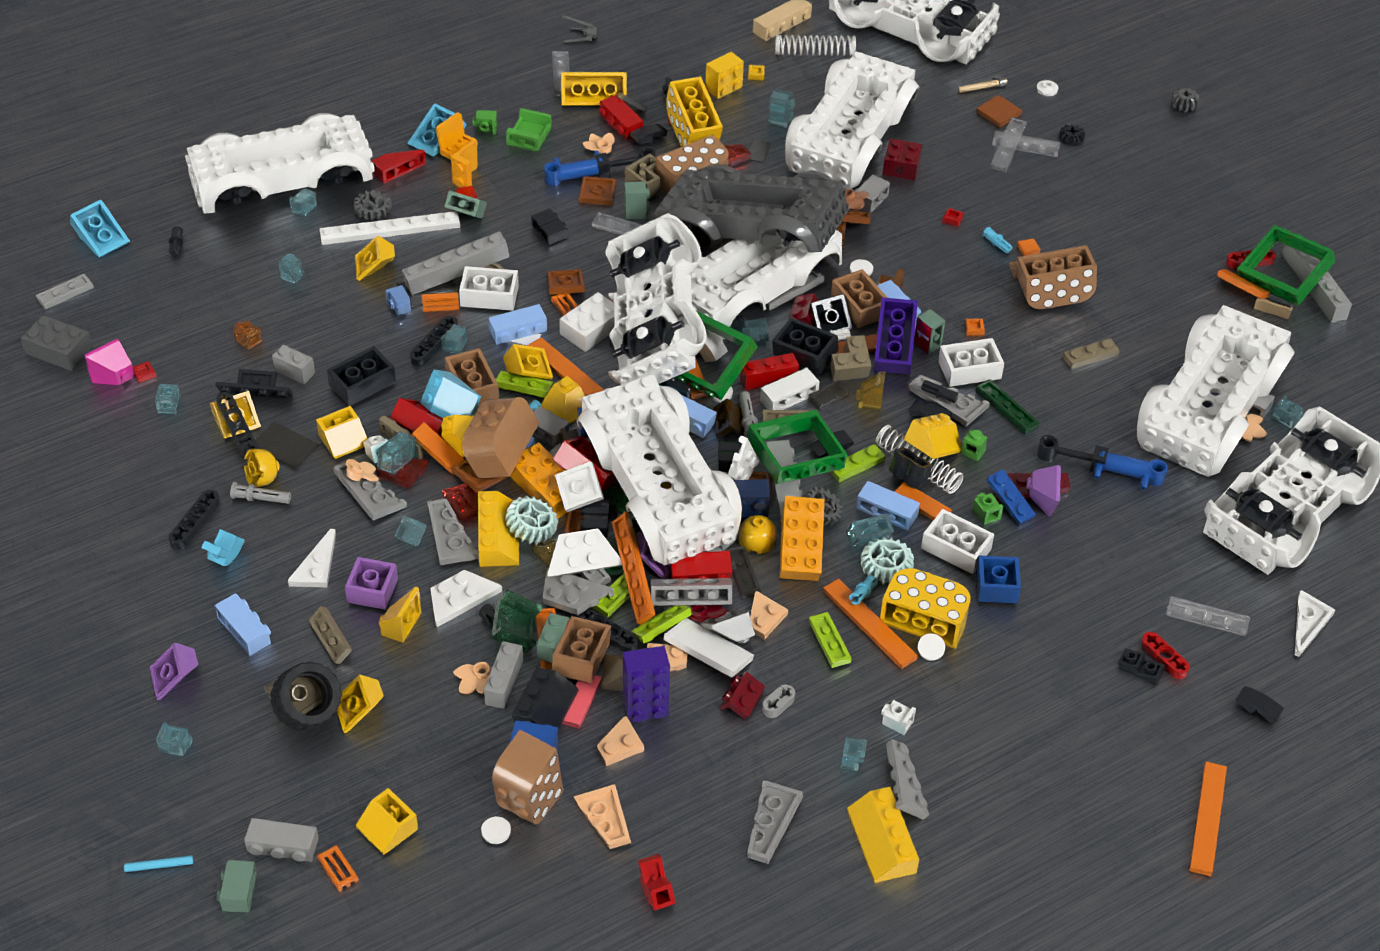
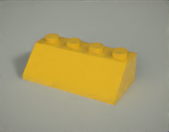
(591, 87)
(495, 542)
(883, 835)

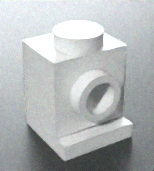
(372, 445)
(898, 716)

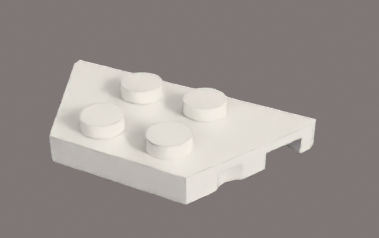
(744, 461)
(582, 553)
(460, 594)

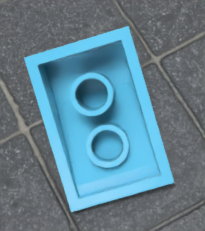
(425, 135)
(98, 229)
(449, 396)

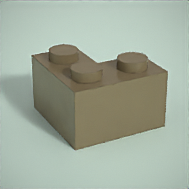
(644, 170)
(854, 362)

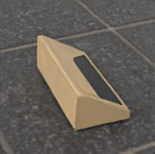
(1273, 307)

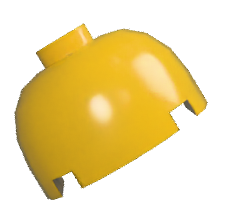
(261, 467)
(757, 534)

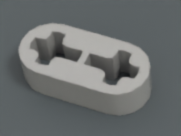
(781, 703)

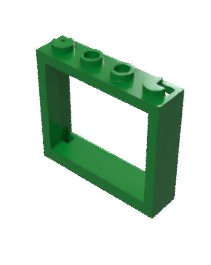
(1297, 242)
(734, 368)
(791, 425)

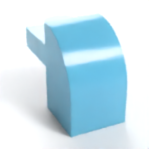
(224, 548)

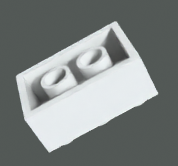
(488, 288)
(589, 322)
(971, 362)
(957, 541)

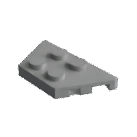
(573, 593)

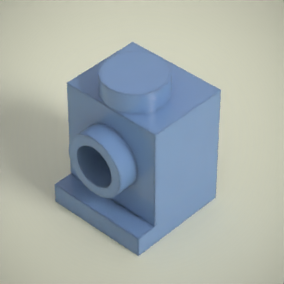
(398, 300)

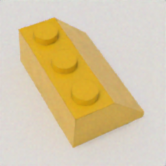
(934, 436)

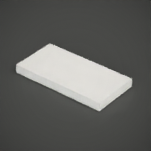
(708, 647)

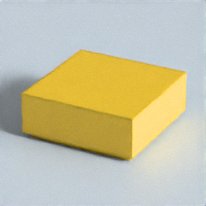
(756, 72)

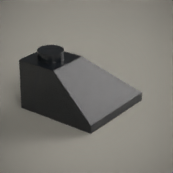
(831, 313)

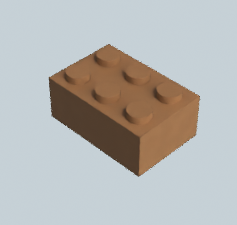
(861, 297)
(474, 372)
(581, 649)

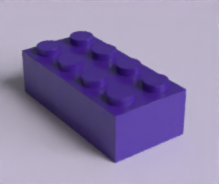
(895, 336)
(646, 683)

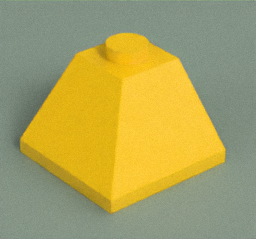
(373, 257)
(527, 361)
(564, 399)
(247, 409)
(453, 430)
(401, 616)
(358, 700)

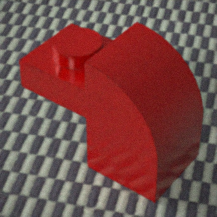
(654, 883)

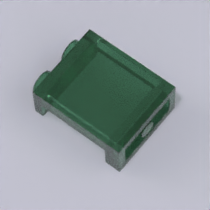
(515, 620)

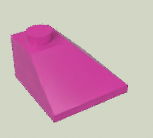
(109, 364)

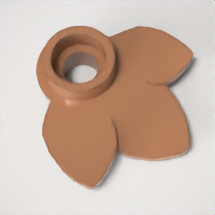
(855, 199)

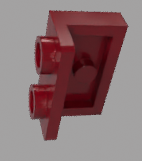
(802, 309)
(742, 695)

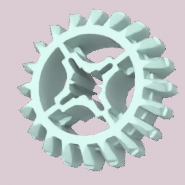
(528, 524)
(888, 556)

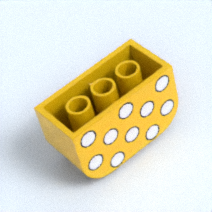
(692, 111)
(926, 605)

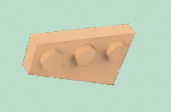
(605, 814)

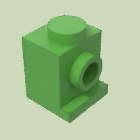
(485, 121)
(976, 440)
(985, 505)

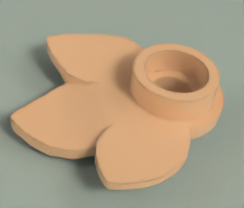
(603, 144)
(1254, 430)
(360, 470)
(472, 677)

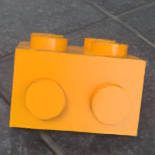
(452, 136)
(463, 164)

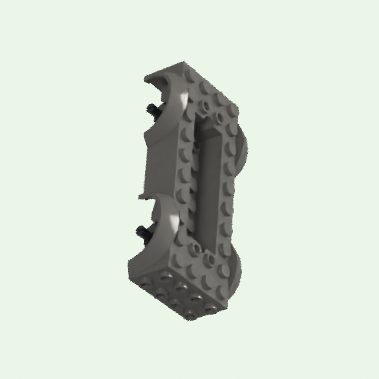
(748, 205)

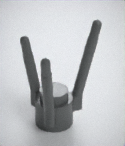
(589, 30)

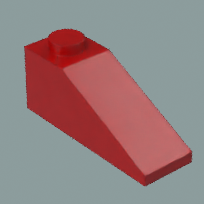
(397, 164)

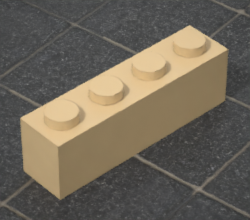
(781, 18)

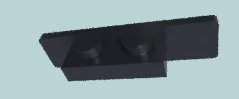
(255, 382)

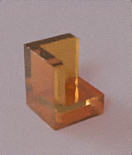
(897, 280)

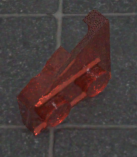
(737, 153)
(407, 474)
(462, 500)

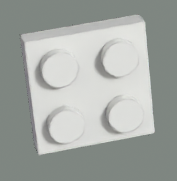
(579, 486)

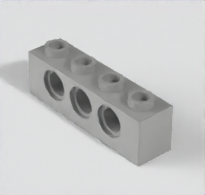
(691, 591)

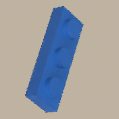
(1010, 497)

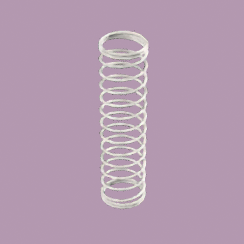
(852, 46)
(949, 482)

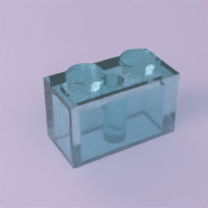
(781, 108)
(396, 452)
(868, 530)

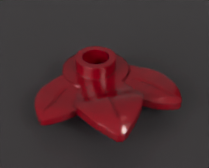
(703, 612)

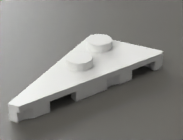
(316, 567)
(1311, 618)

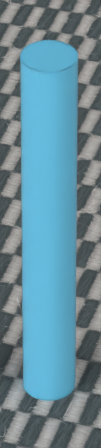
(158, 863)

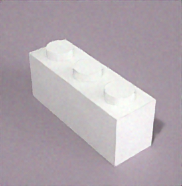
(789, 390)

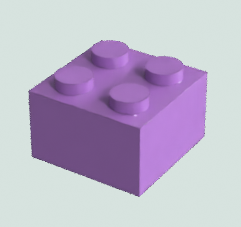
(371, 583)

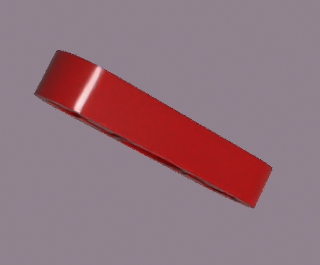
(1235, 259)
(1162, 646)

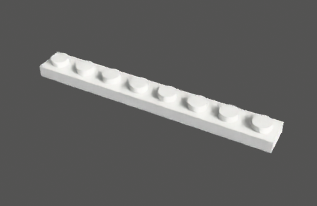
(390, 227)

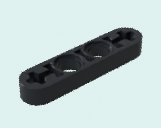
(430, 338)
(235, 426)
(191, 518)
(617, 640)

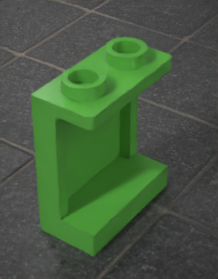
(529, 130)

